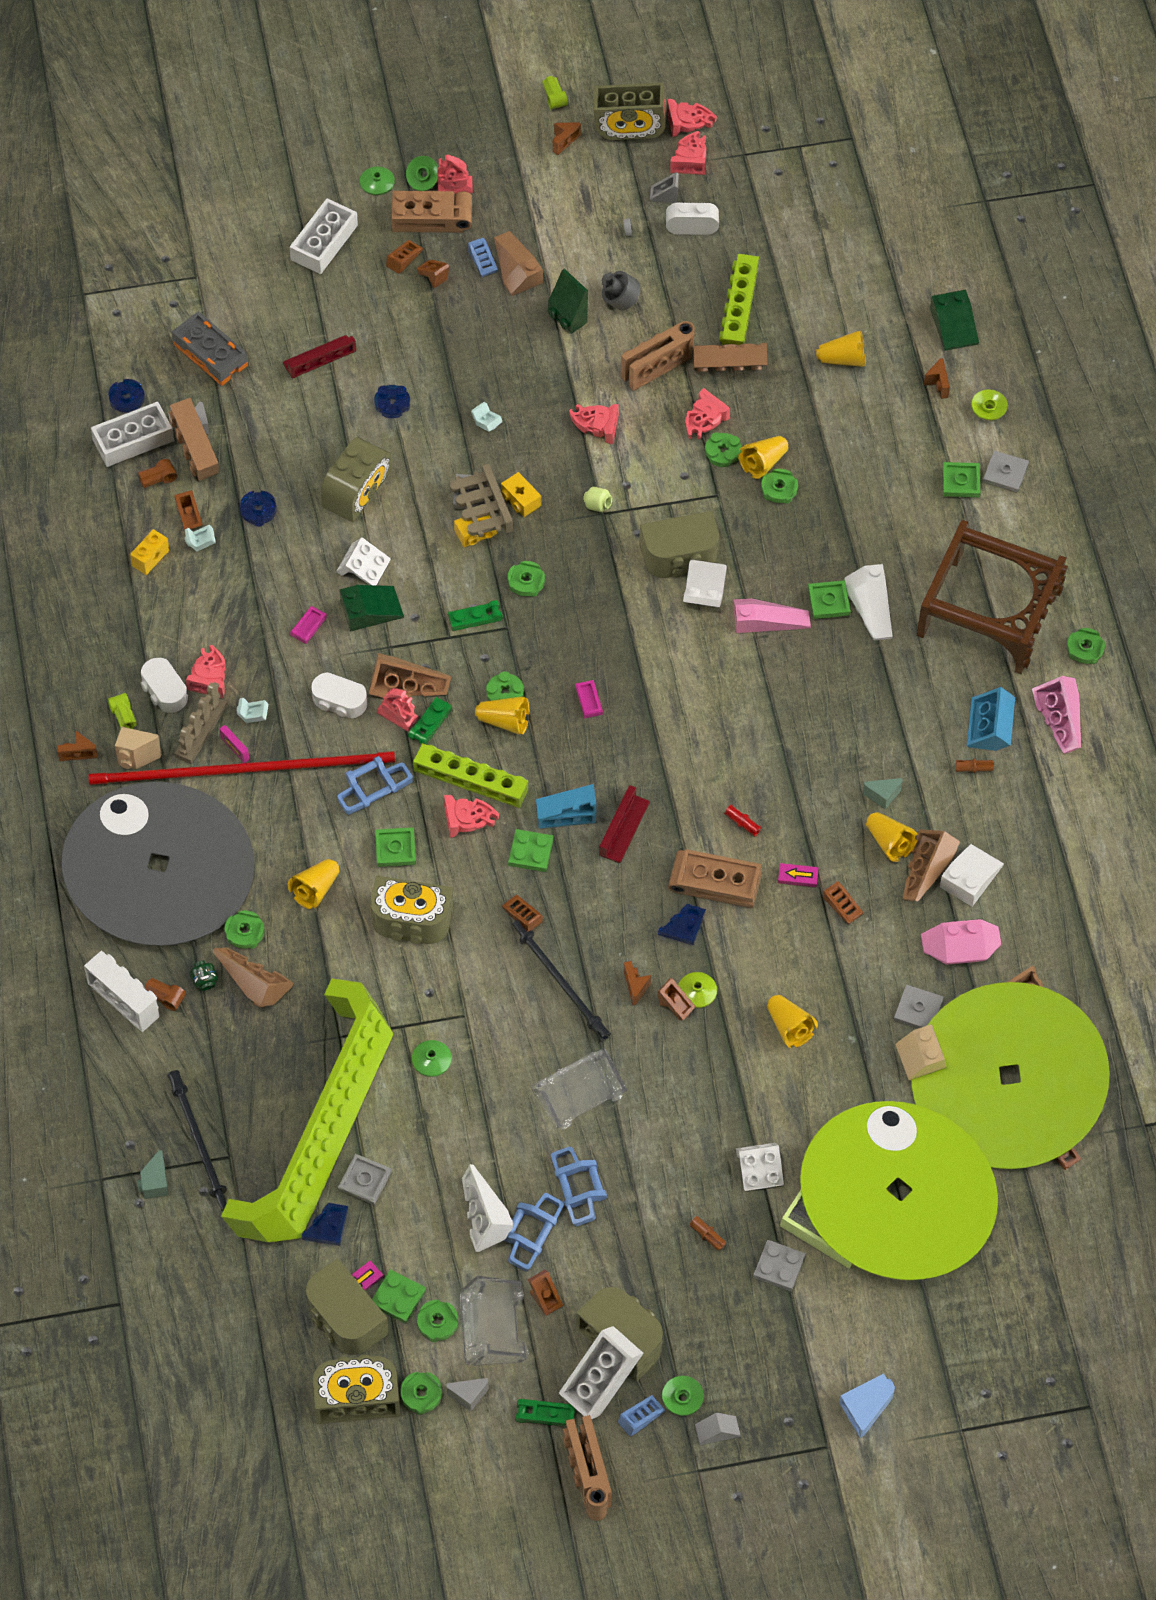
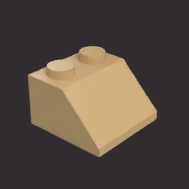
(136, 748)
(920, 1052)

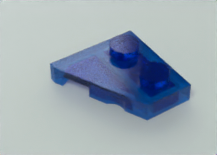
(684, 925)
(328, 1226)

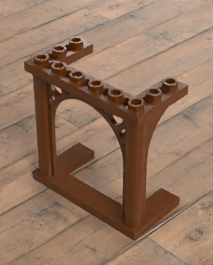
(1015, 640)

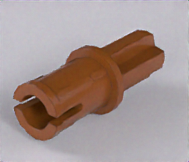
(974, 765)
(707, 1233)

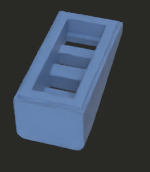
(477, 247)
(629, 1421)

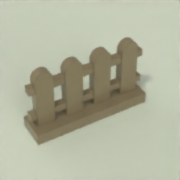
(492, 492)
(200, 724)

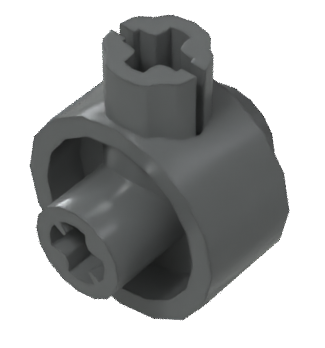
(620, 290)

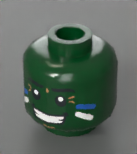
(203, 975)

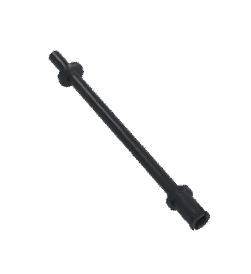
(593, 1022)
(179, 1090)

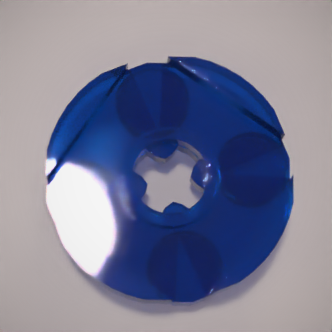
(389, 392)
(128, 404)
(261, 516)

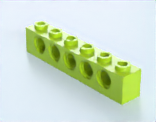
(740, 300)
(475, 783)

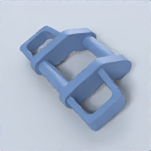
(385, 775)
(587, 1197)
(518, 1240)

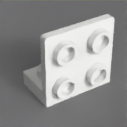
(364, 561)
(705, 583)
(760, 1166)

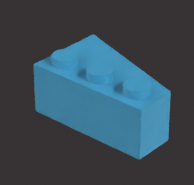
(567, 808)

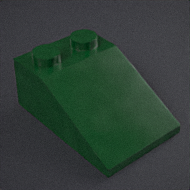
(569, 302)
(954, 319)
(370, 605)

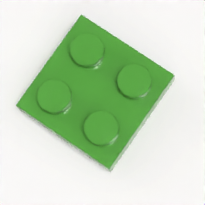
(961, 479)
(829, 599)
(395, 847)
(531, 850)
(398, 1296)

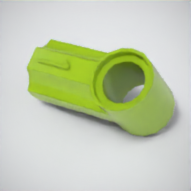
(555, 96)
(121, 708)

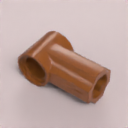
(161, 472)
(168, 995)

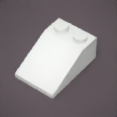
(970, 874)

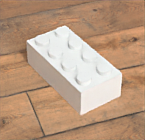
(323, 236)
(132, 434)
(122, 990)
(601, 1372)

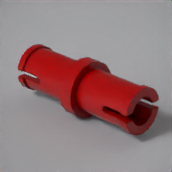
(743, 820)

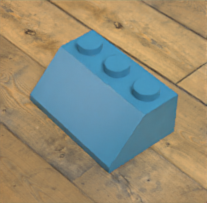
(991, 720)

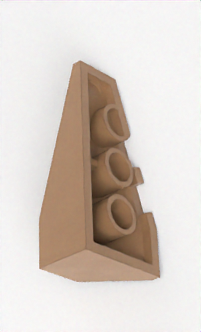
(517, 264)
(400, 674)
(930, 858)
(255, 982)

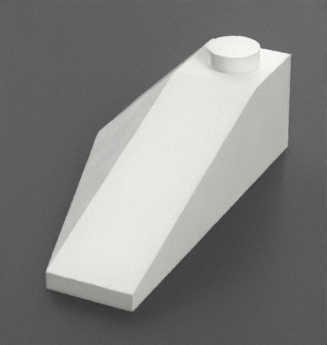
(869, 595)
(488, 1214)

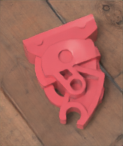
(688, 117)
(689, 156)
(453, 175)
(706, 414)
(597, 420)
(207, 669)
(398, 709)
(467, 815)

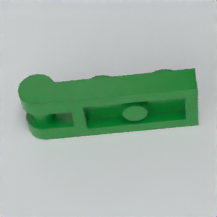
(475, 616)
(430, 721)
(544, 1412)

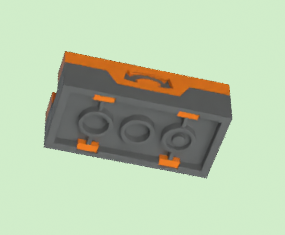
(209, 348)

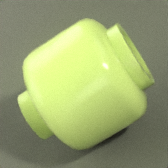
(597, 499)

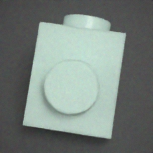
(485, 418)
(201, 538)
(252, 711)

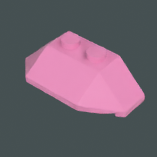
(961, 941)

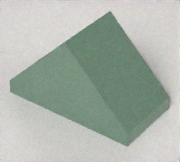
(883, 791)

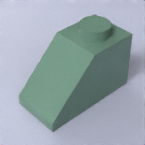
(153, 1178)

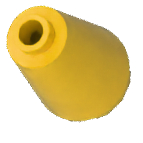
(843, 350)
(762, 455)
(505, 713)
(892, 836)
(313, 883)
(791, 1021)

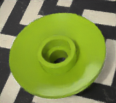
(989, 399)
(699, 997)

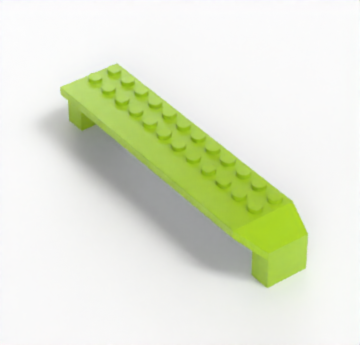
(289, 1208)

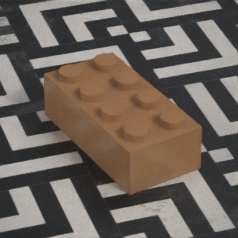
(194, 439)

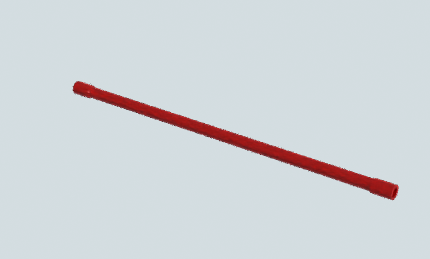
(104, 778)

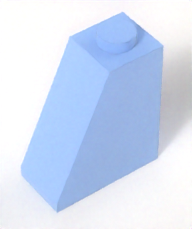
(867, 1402)

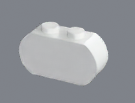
(692, 218)
(164, 685)
(339, 695)

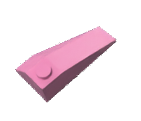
(759, 616)
(1061, 708)

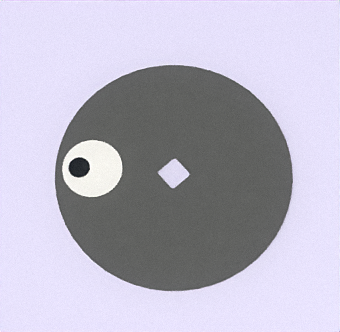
(110, 853)

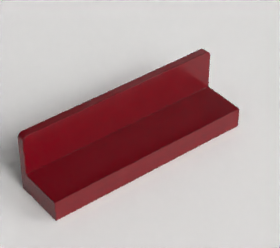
(320, 356)
(623, 826)

